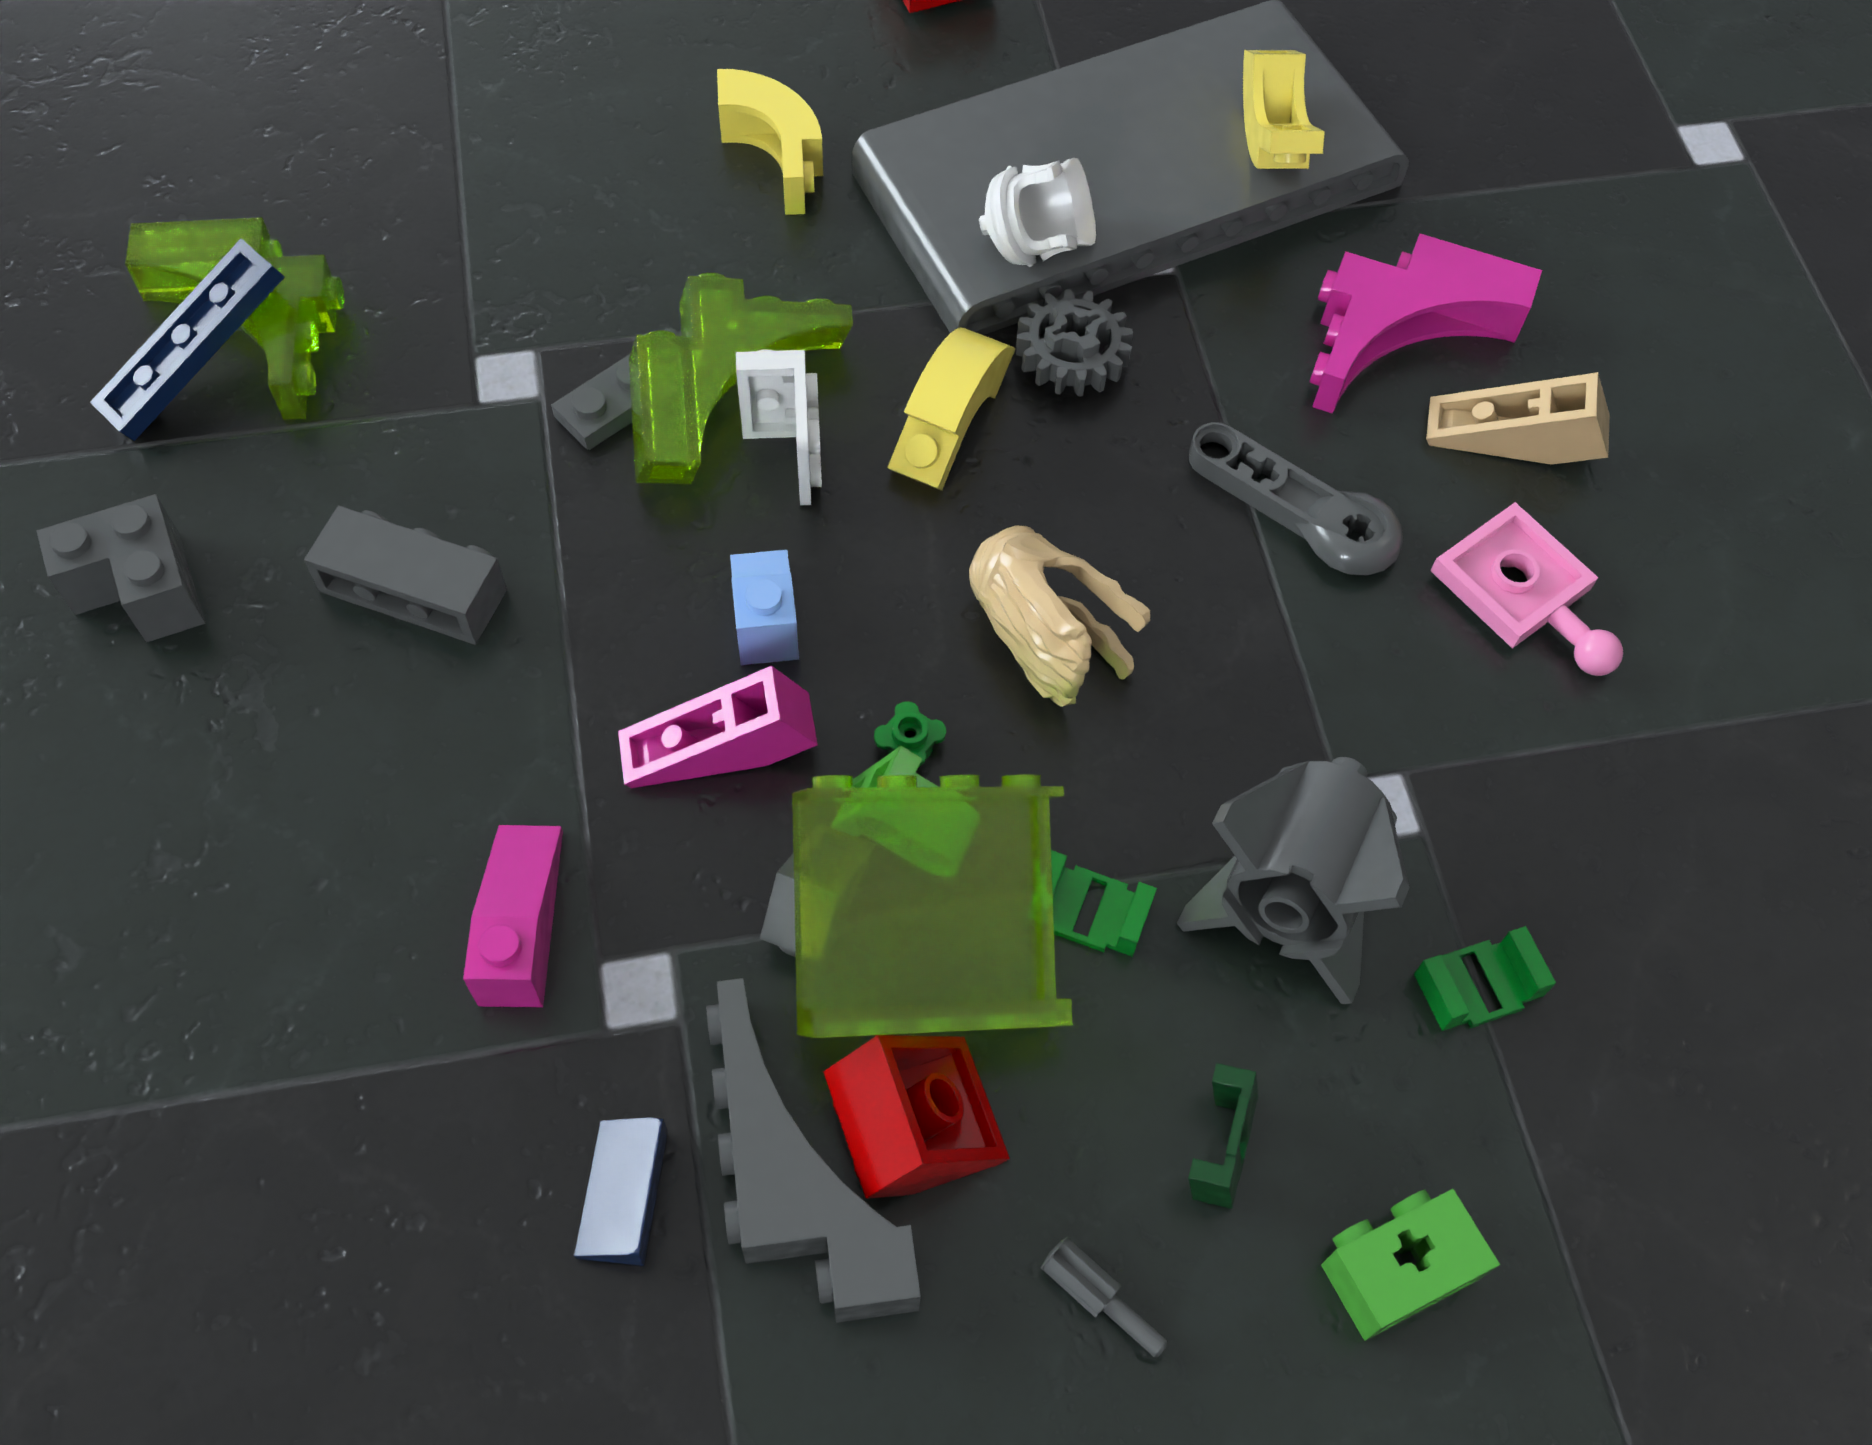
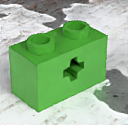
(1446, 1251)

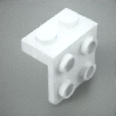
(782, 402)

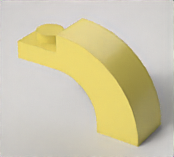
(1276, 110)
(776, 120)
(944, 401)

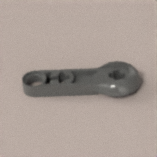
(1302, 502)

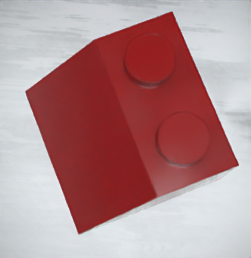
(914, 1113)

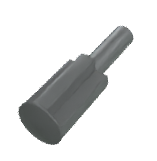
(1097, 1293)

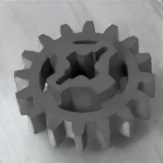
(1073, 342)

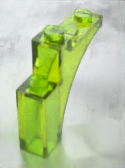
(177, 255)
(685, 376)

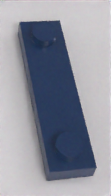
(187, 340)

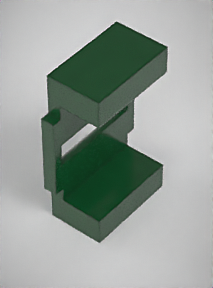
(1218, 1183)

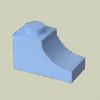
(764, 607)

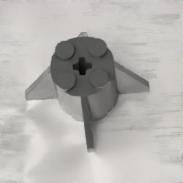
(1306, 867)

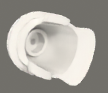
(1039, 211)

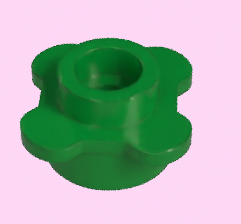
(909, 718)

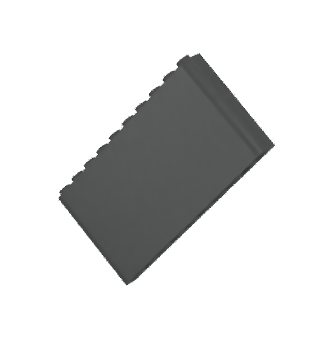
(1159, 155)

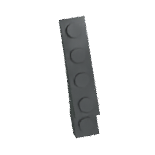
(787, 1193)

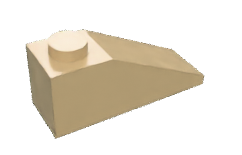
(1525, 421)

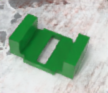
(1119, 914)
(1511, 967)

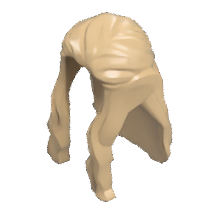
(1043, 630)

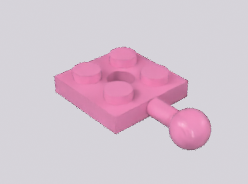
(1521, 608)

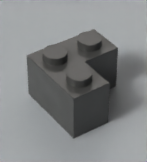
(126, 557)

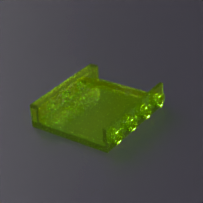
(924, 906)

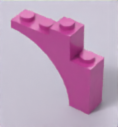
(1425, 297)

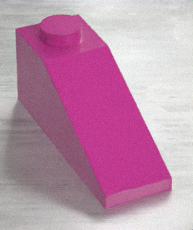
(720, 732)
(514, 918)

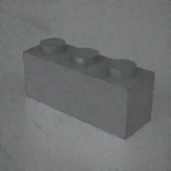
(407, 573)

